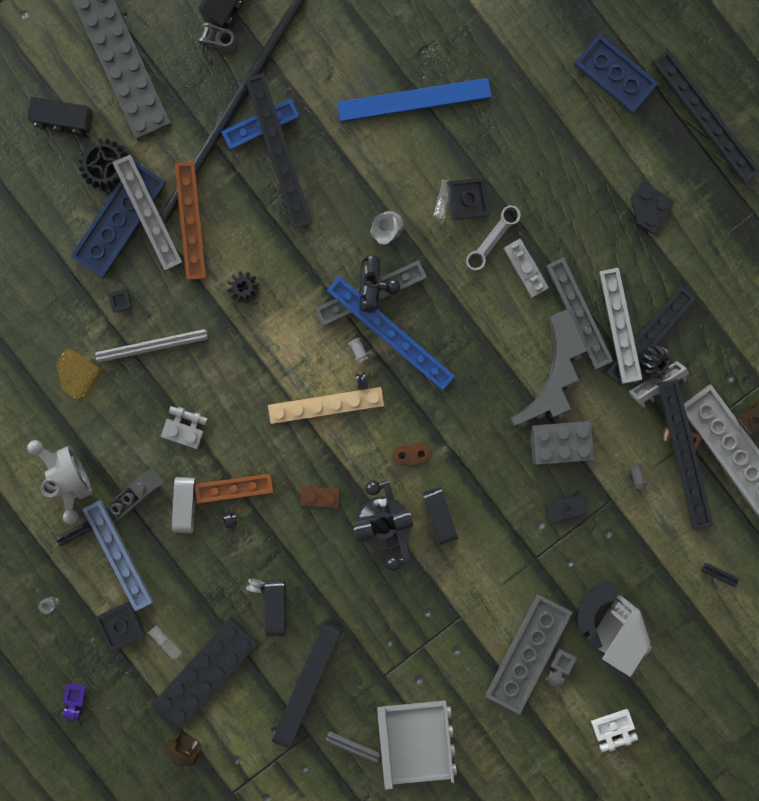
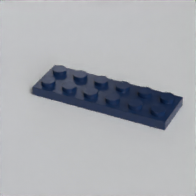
(114, 226)

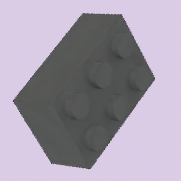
(561, 442)

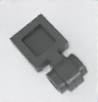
(562, 663)

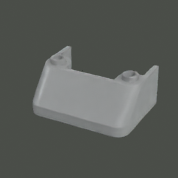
(623, 636)

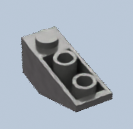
(135, 493)

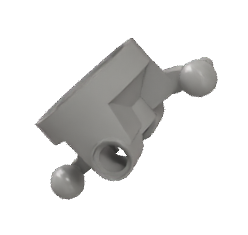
(63, 475)

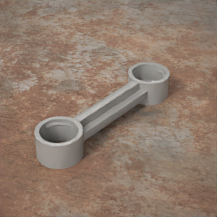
(493, 238)

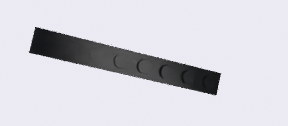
(705, 116)
(278, 150)
(685, 454)

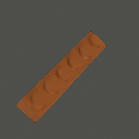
(190, 220)

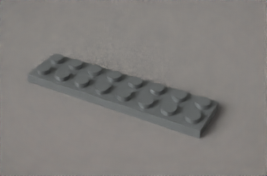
(123, 66)

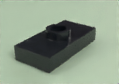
(566, 508)

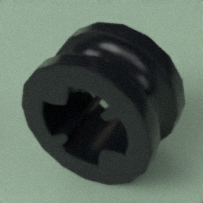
(361, 380)

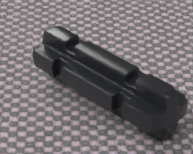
(74, 533)
(720, 574)

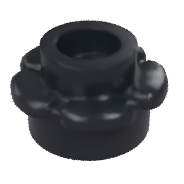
(229, 520)

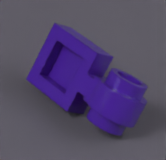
(74, 697)

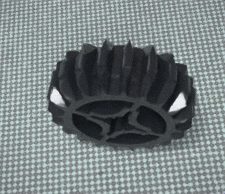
(88, 166)

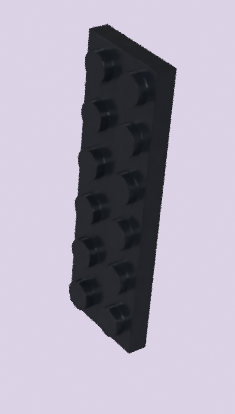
(205, 673)

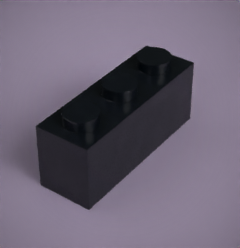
(59, 115)

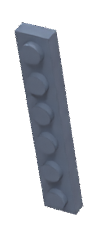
(118, 555)

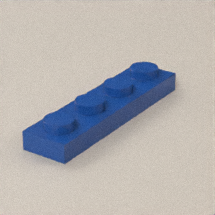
(250, 128)

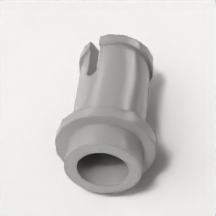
(359, 350)

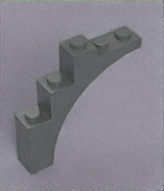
(562, 374)

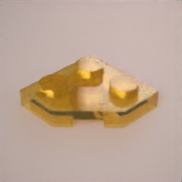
(75, 373)

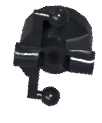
(384, 507)

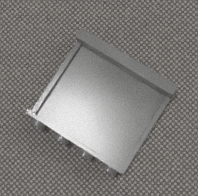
(416, 743)

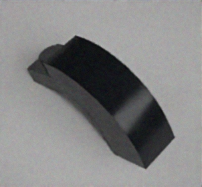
(589, 604)

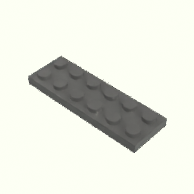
(528, 654)

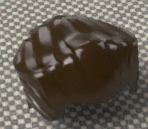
(184, 750)

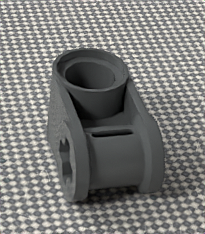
(214, 36)

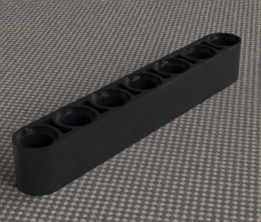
(306, 684)

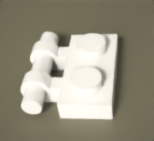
(614, 725)

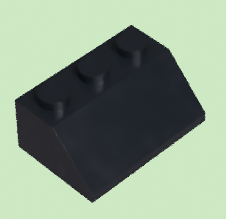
(220, 11)

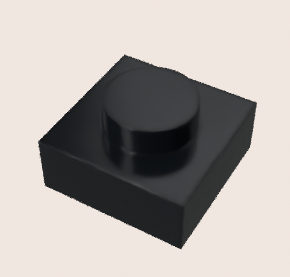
(120, 300)

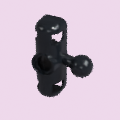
(372, 273)

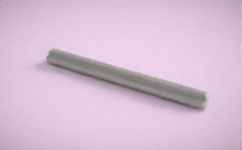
(152, 345)

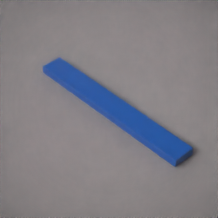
(414, 100)
(392, 335)

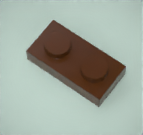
(320, 496)

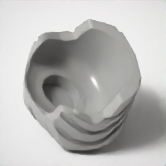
(387, 227)

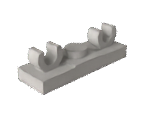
(525, 268)
(649, 387)

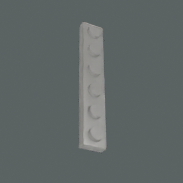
(147, 212)
(620, 326)

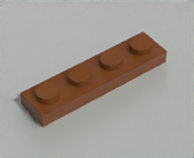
(234, 488)

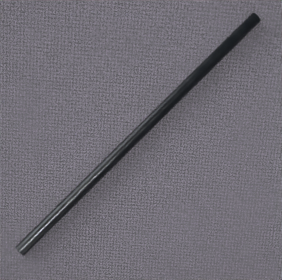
(236, 100)

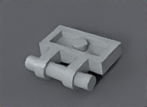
(183, 433)

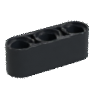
(440, 515)
(275, 608)

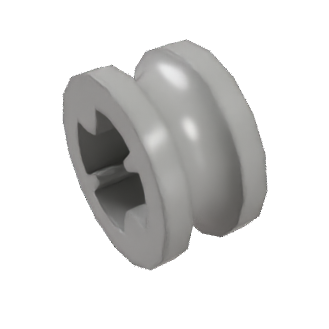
(255, 585)

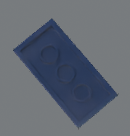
(615, 73)

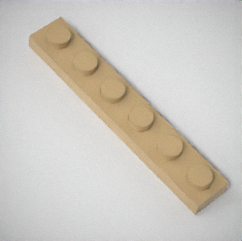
(325, 405)

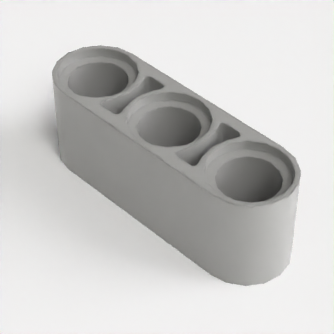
(183, 505)

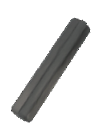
(352, 747)

